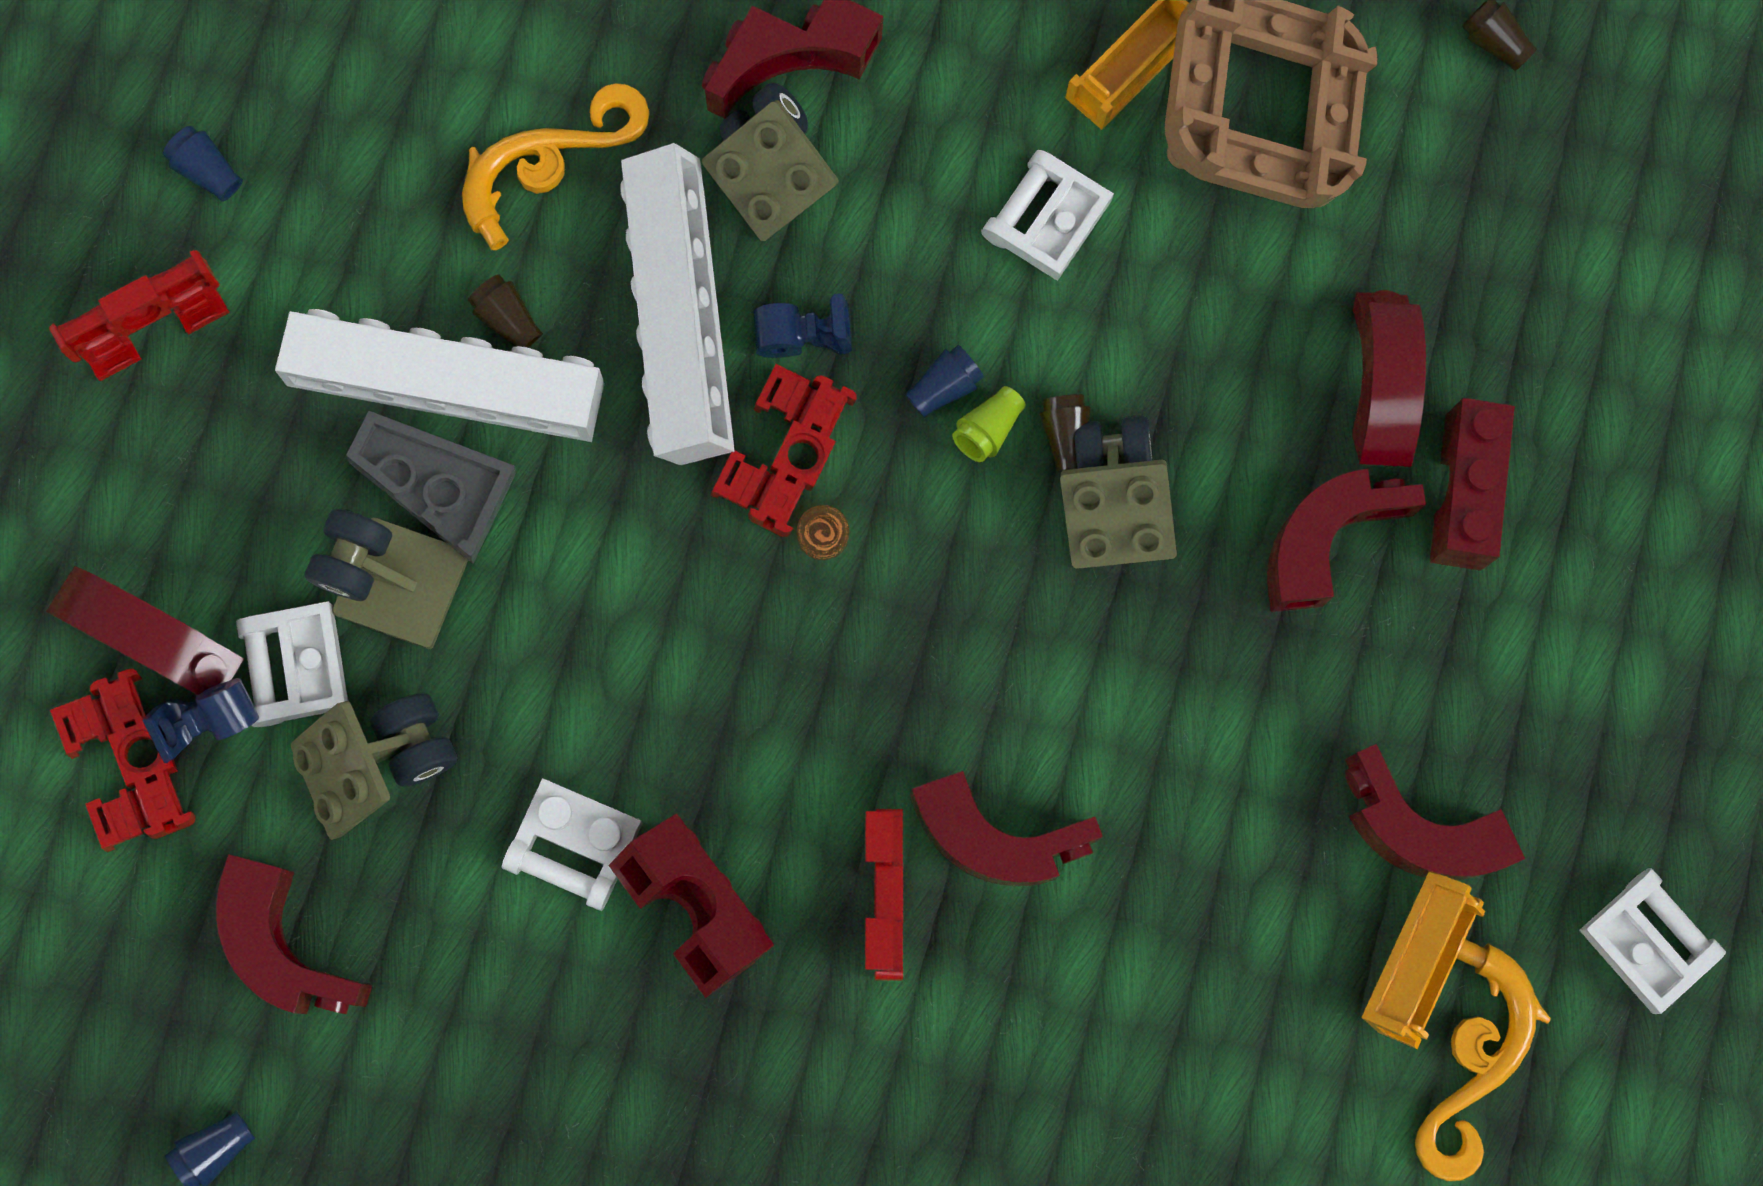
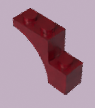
(833, 38)

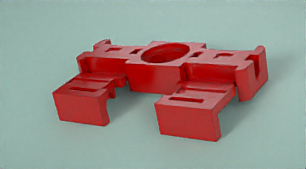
(136, 305)
(779, 493)
(155, 797)
(885, 930)

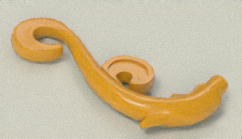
(545, 143)
(1492, 1071)

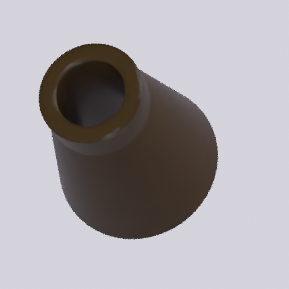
(1499, 34)
(504, 311)
(1060, 421)

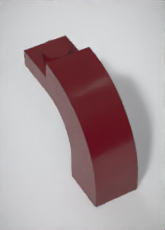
(1392, 378)
(1300, 554)
(143, 632)
(1416, 843)
(979, 849)
(253, 940)

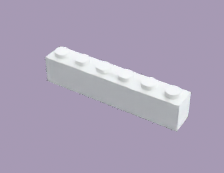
(676, 306)
(440, 375)

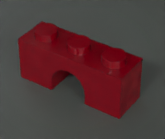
(1478, 455)
(674, 866)

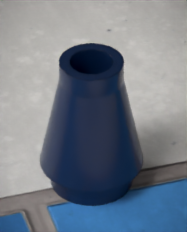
(201, 162)
(945, 381)
(208, 1151)

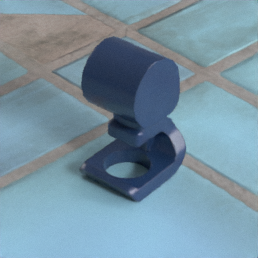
(783, 331)
(220, 709)

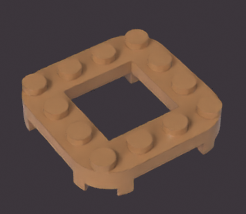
(1214, 153)

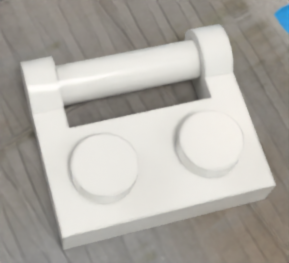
(1060, 224)
(309, 661)
(575, 825)
(1641, 952)

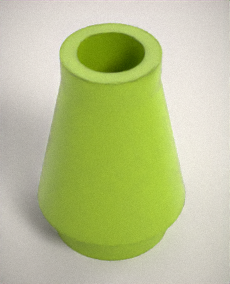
(987, 426)

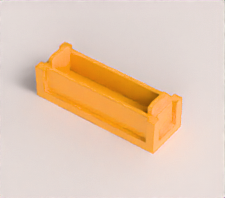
(1127, 64)
(1422, 959)

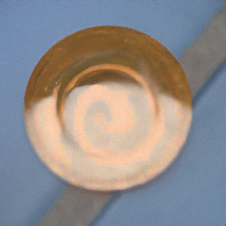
(823, 532)

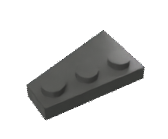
(433, 479)

